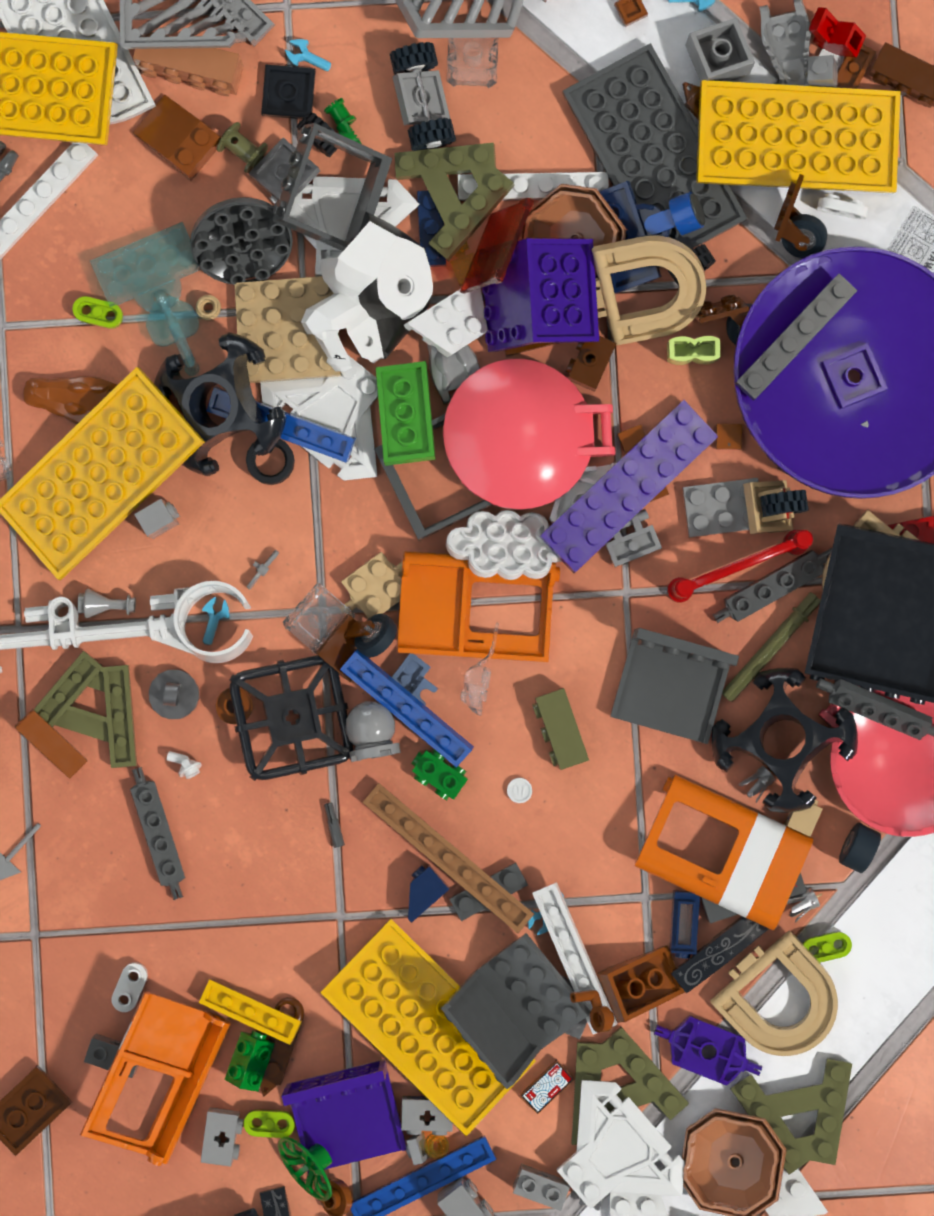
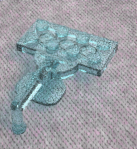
(149, 272)

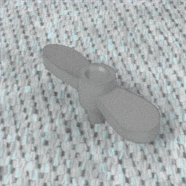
(262, 569)

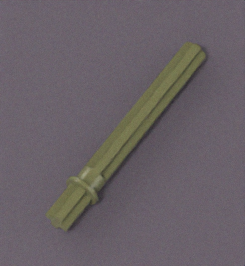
(771, 647)

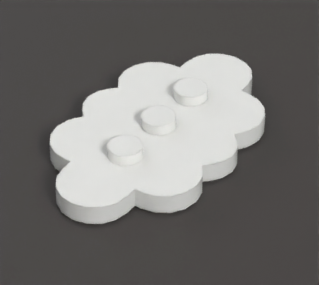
(503, 545)

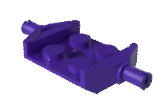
(687, 1045)

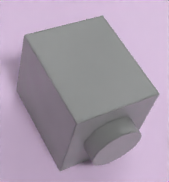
(822, 71)

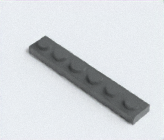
(796, 337)

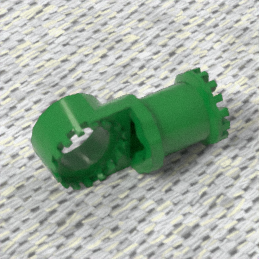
(342, 119)

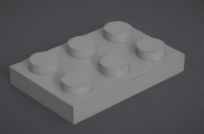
(716, 508)

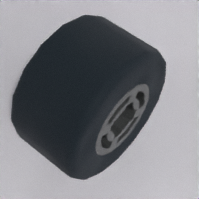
(859, 848)

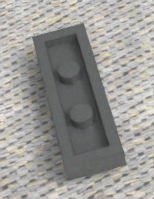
(509, 878)

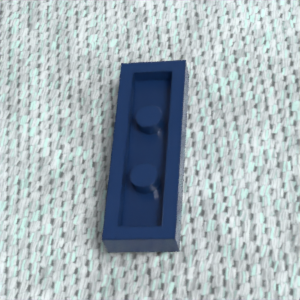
(429, 225)

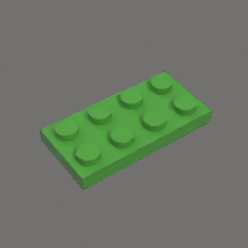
(405, 413)

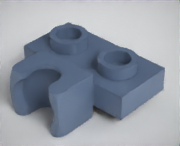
(412, 674)

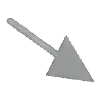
(6, 867)

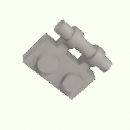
(635, 544)

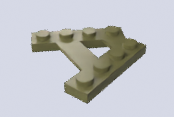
(459, 218)
(119, 723)
(649, 1082)
(827, 1098)

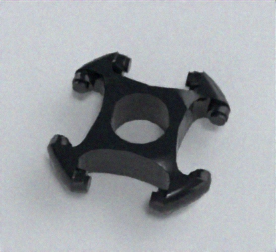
(244, 411)
(790, 769)

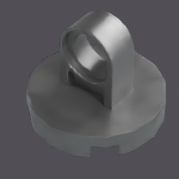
(174, 694)

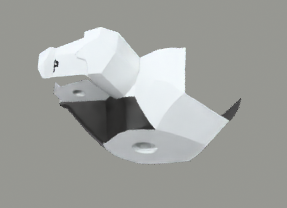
(376, 290)

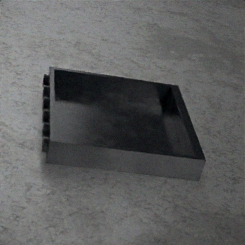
(877, 615)

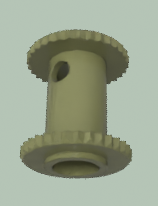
(243, 148)

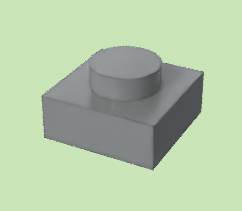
(416, 1150)

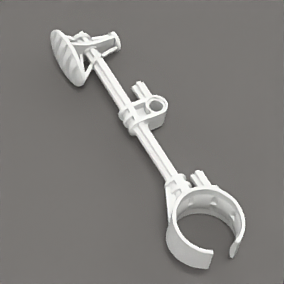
(166, 630)

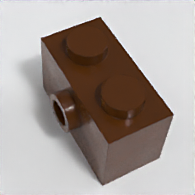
(590, 363)

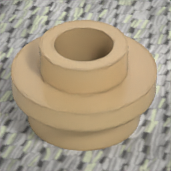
(208, 299)

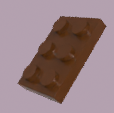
(30, 1109)

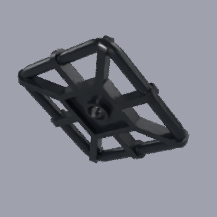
(276, 710)

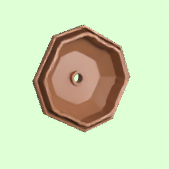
(572, 212)
(709, 1170)

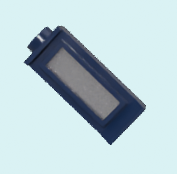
(684, 924)

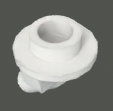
(188, 768)

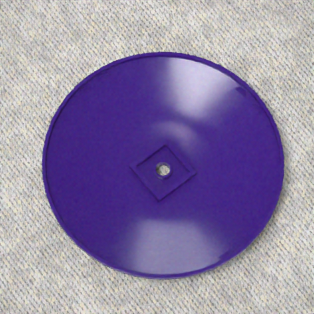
(812, 411)

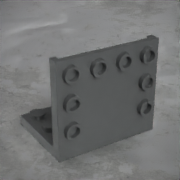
(671, 685)
(513, 1009)

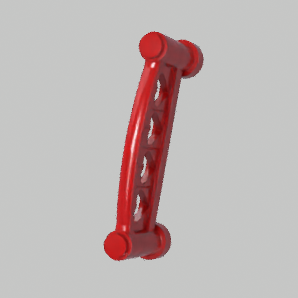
(794, 543)

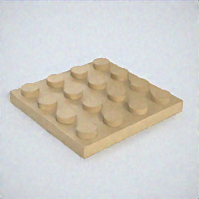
(272, 318)

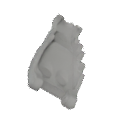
(787, 43)
(451, 371)

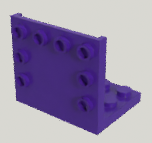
(544, 296)
(347, 1113)

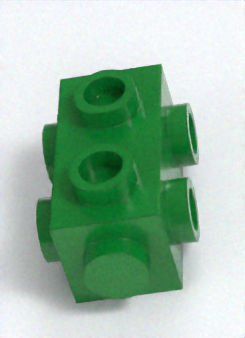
(433, 770)
(249, 1060)

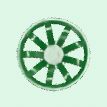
(314, 1161)

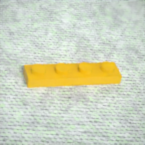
(250, 1012)

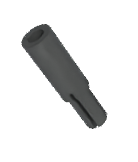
(334, 826)

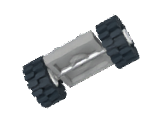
(421, 96)

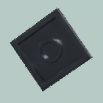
(288, 91)

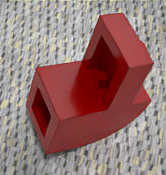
(836, 36)

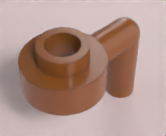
(600, 1016)

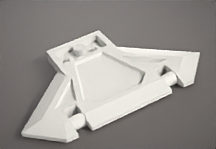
(334, 206)
(337, 404)
(618, 1149)

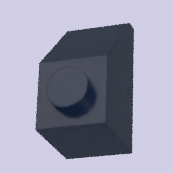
(424, 891)

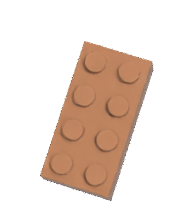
(197, 66)

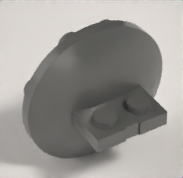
(240, 241)

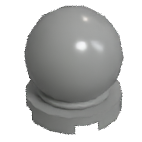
(371, 730)

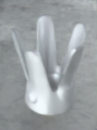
(765, 779)
(808, 902)

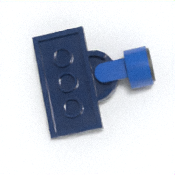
(649, 220)

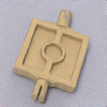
(374, 586)

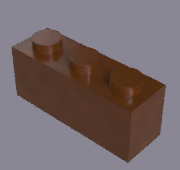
(905, 74)

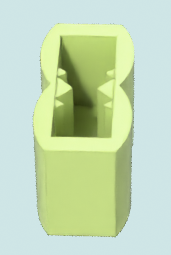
(684, 350)

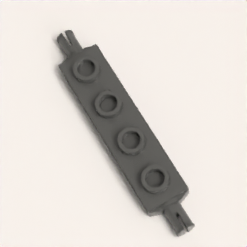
(773, 586)
(878, 708)
(157, 833)

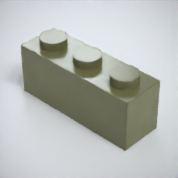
(560, 729)

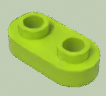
(98, 312)
(826, 948)
(269, 1124)

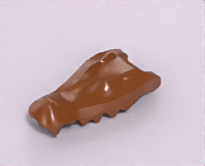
(67, 396)

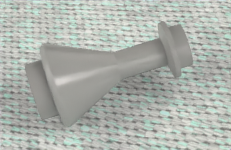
(93, 603)

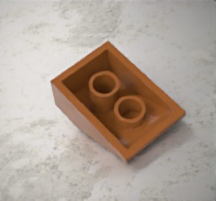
(178, 137)
(640, 984)

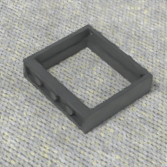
(369, 195)
(408, 506)

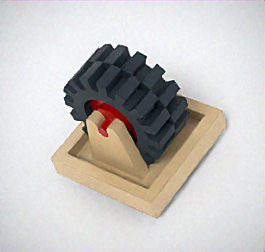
(773, 506)

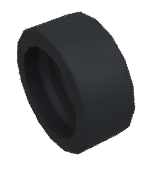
(273, 479)

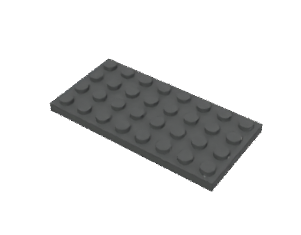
(649, 139)

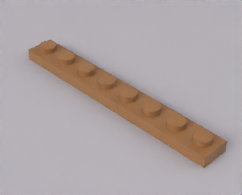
(448, 858)

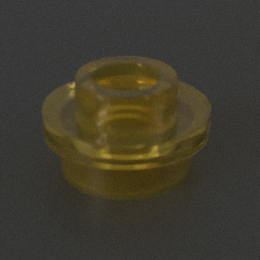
(442, 1149)

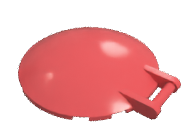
(522, 433)
(889, 777)

